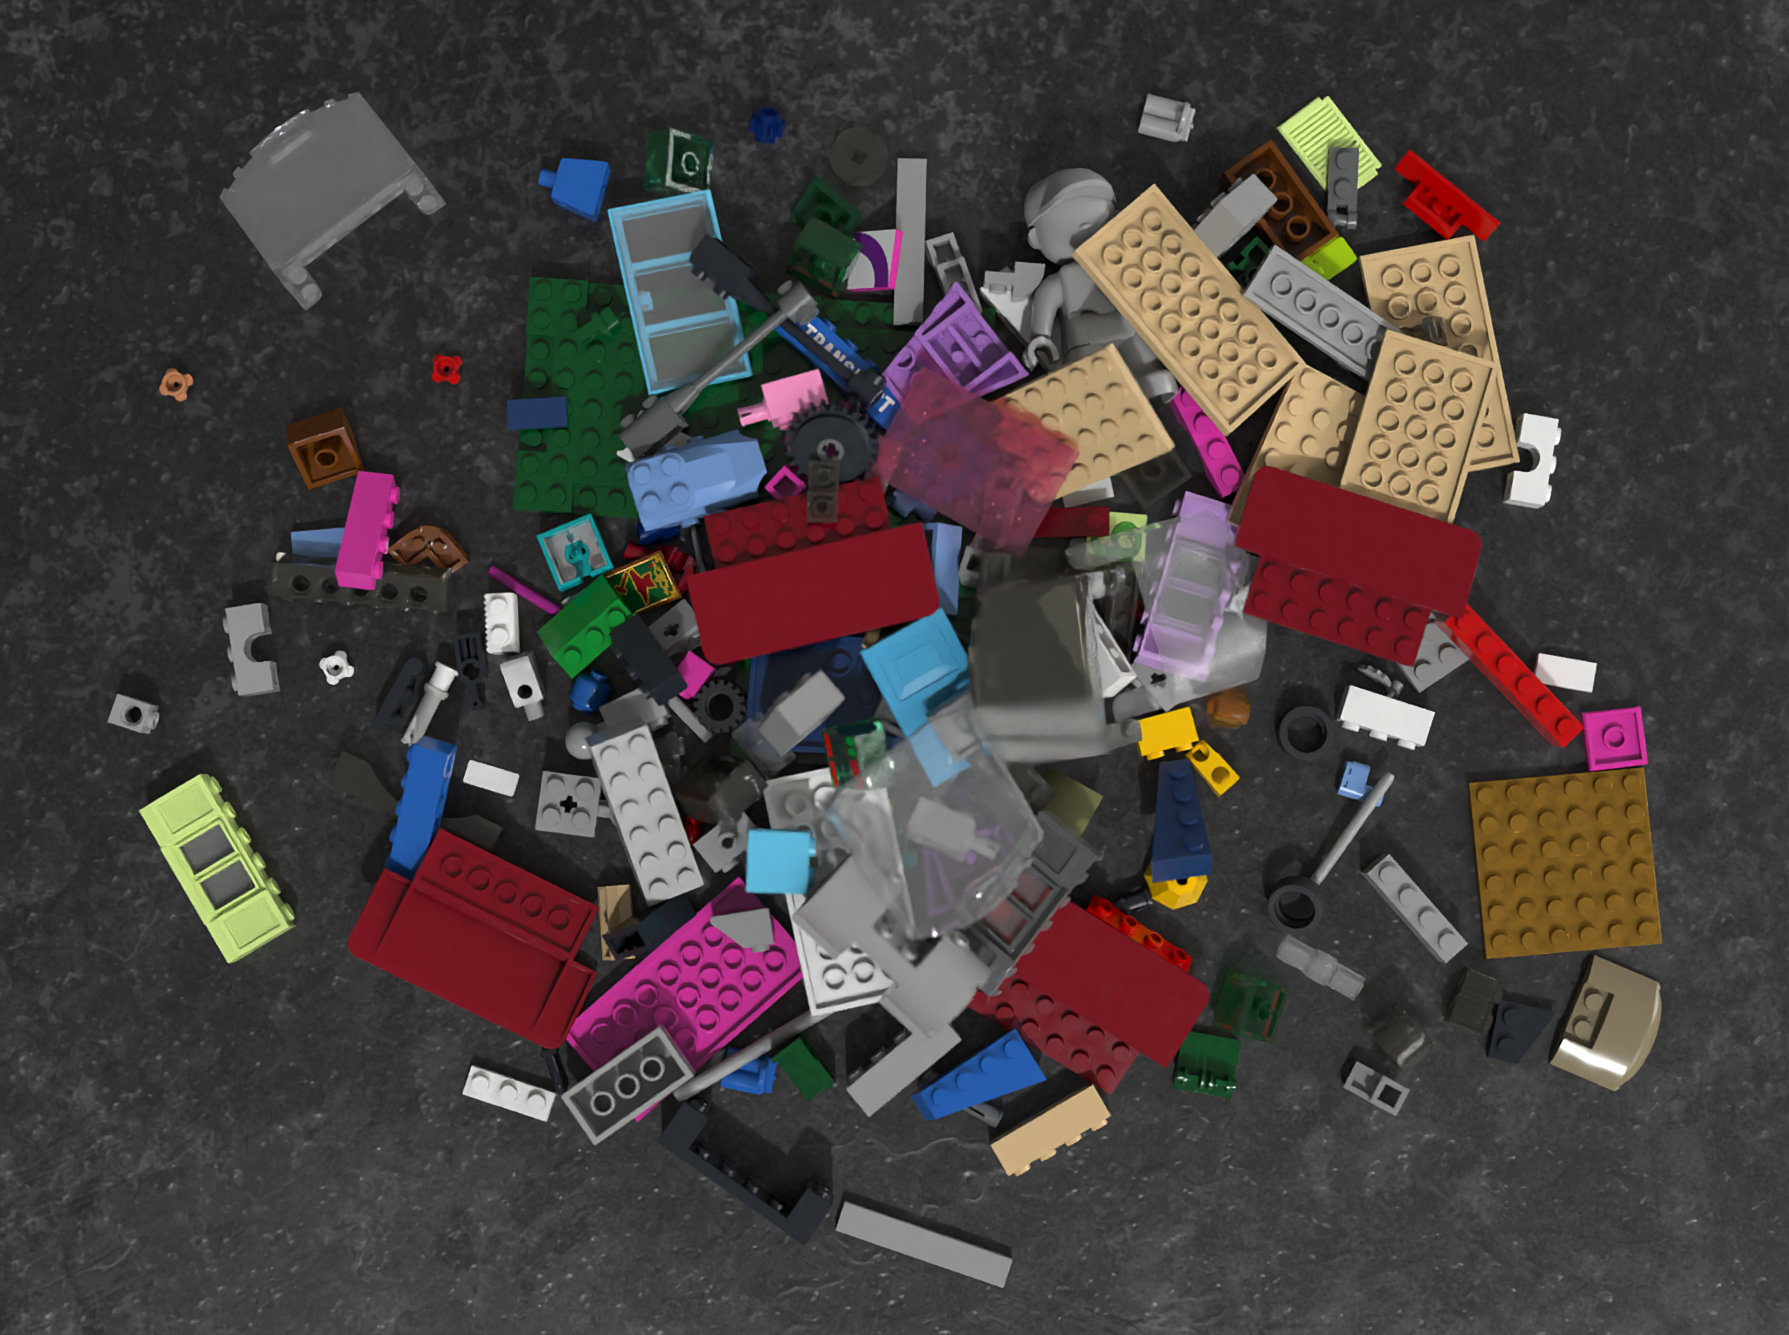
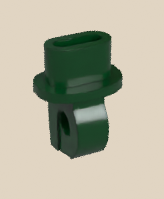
(602, 322)

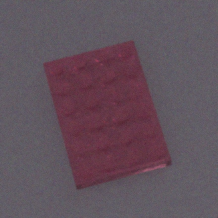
(973, 461)

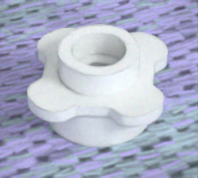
(333, 675)

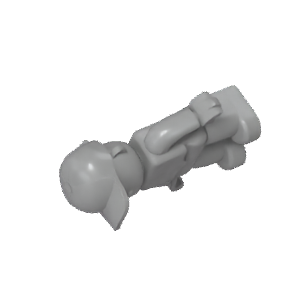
(1060, 217)

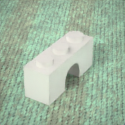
(1537, 436)

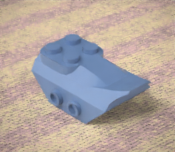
(695, 479)

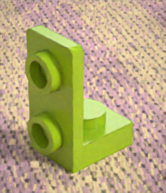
(1331, 259)

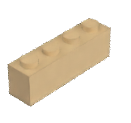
(1049, 1129)

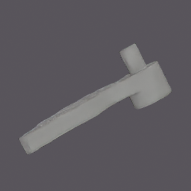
(1394, 687)

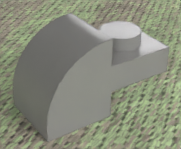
(1022, 282)
(1376, 1088)

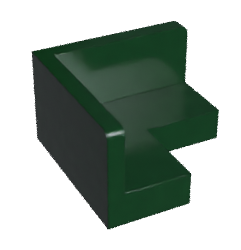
(804, 1067)

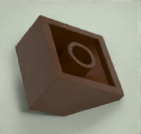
(324, 448)

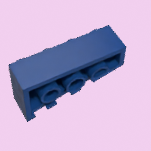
(985, 1074)

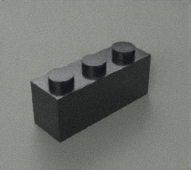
(647, 661)

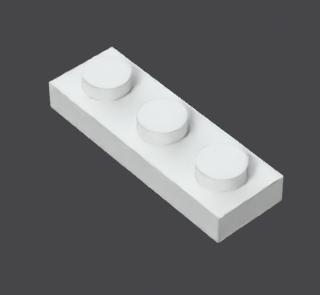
(509, 1093)

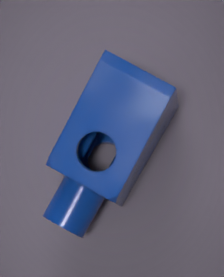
(578, 185)

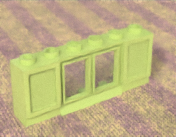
(218, 867)

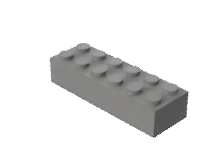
(644, 811)

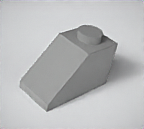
(747, 928)

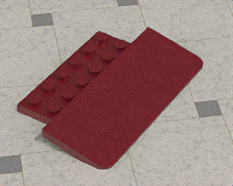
(1351, 565)
(806, 581)
(482, 938)
(1095, 999)

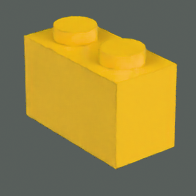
(1165, 732)

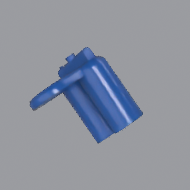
(753, 1077)

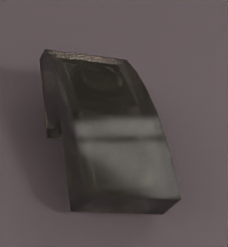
(823, 491)

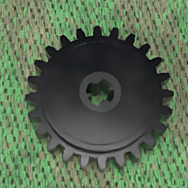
(837, 424)

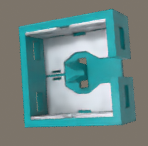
(570, 540)

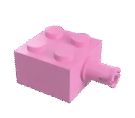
(784, 399)

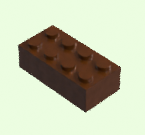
(1295, 219)

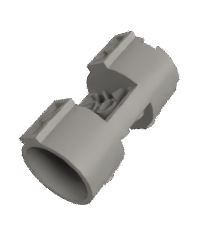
(929, 978)

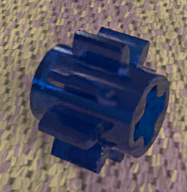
(767, 125)

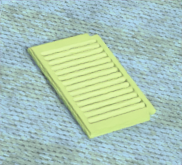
(1319, 128)

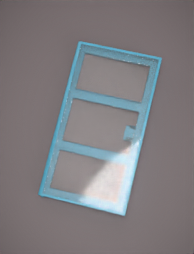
(674, 314)

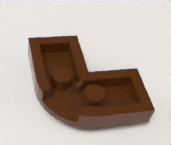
(431, 542)

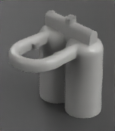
(1166, 119)

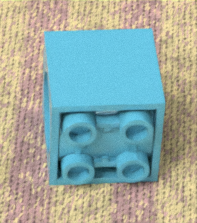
(780, 861)

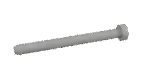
(1352, 828)

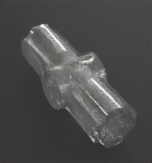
(1320, 967)

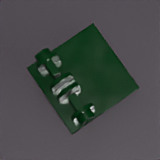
(1207, 1064)

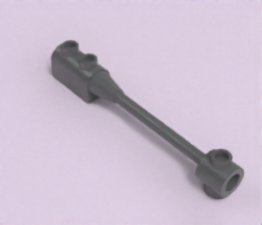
(663, 415)

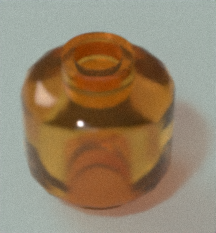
(1228, 709)

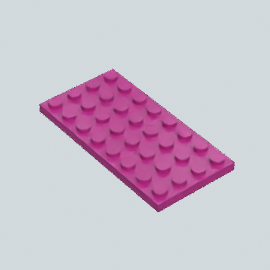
(694, 985)

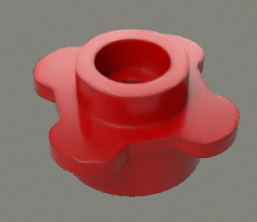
(440, 363)

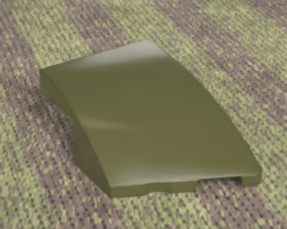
(1073, 801)

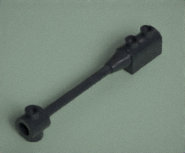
(735, 279)

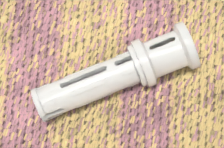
(434, 691)

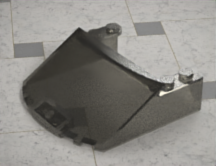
(1040, 669)

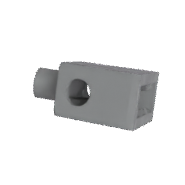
(520, 671)

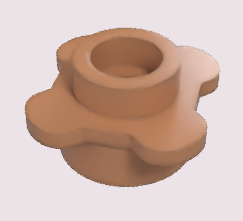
(167, 386)

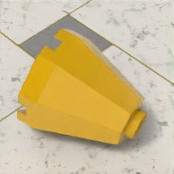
(1172, 893)

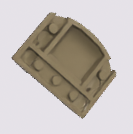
(1609, 1025)

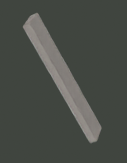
(911, 221)
(924, 1244)

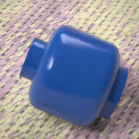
(590, 691)

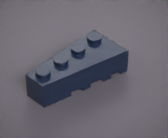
(1180, 833)

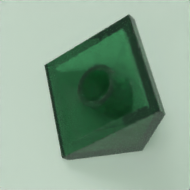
(826, 206)

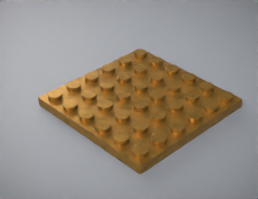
(1564, 863)

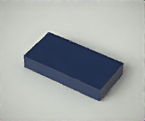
(537, 413)

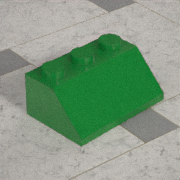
(584, 625)

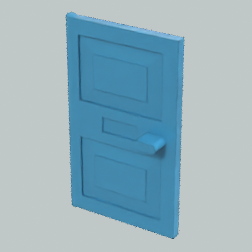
(918, 668)

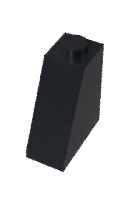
(649, 927)

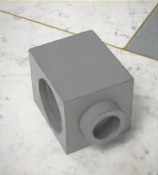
(122, 711)

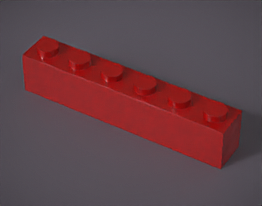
(1511, 677)

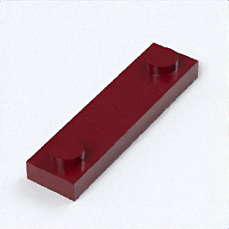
(1075, 523)

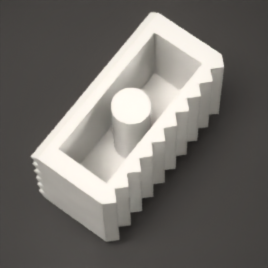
(502, 623)

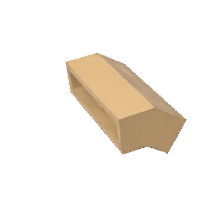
(615, 907)

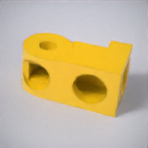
(1212, 767)

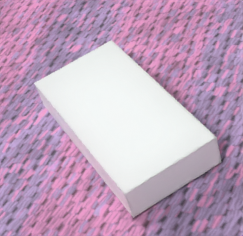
(1565, 672)

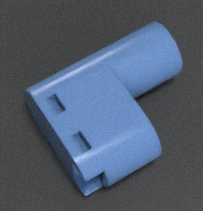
(906, 504)
(1353, 782)

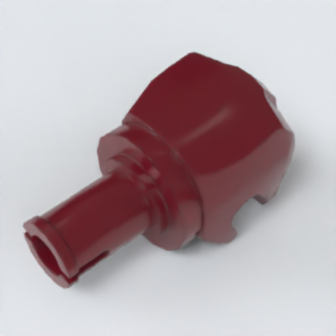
(679, 563)

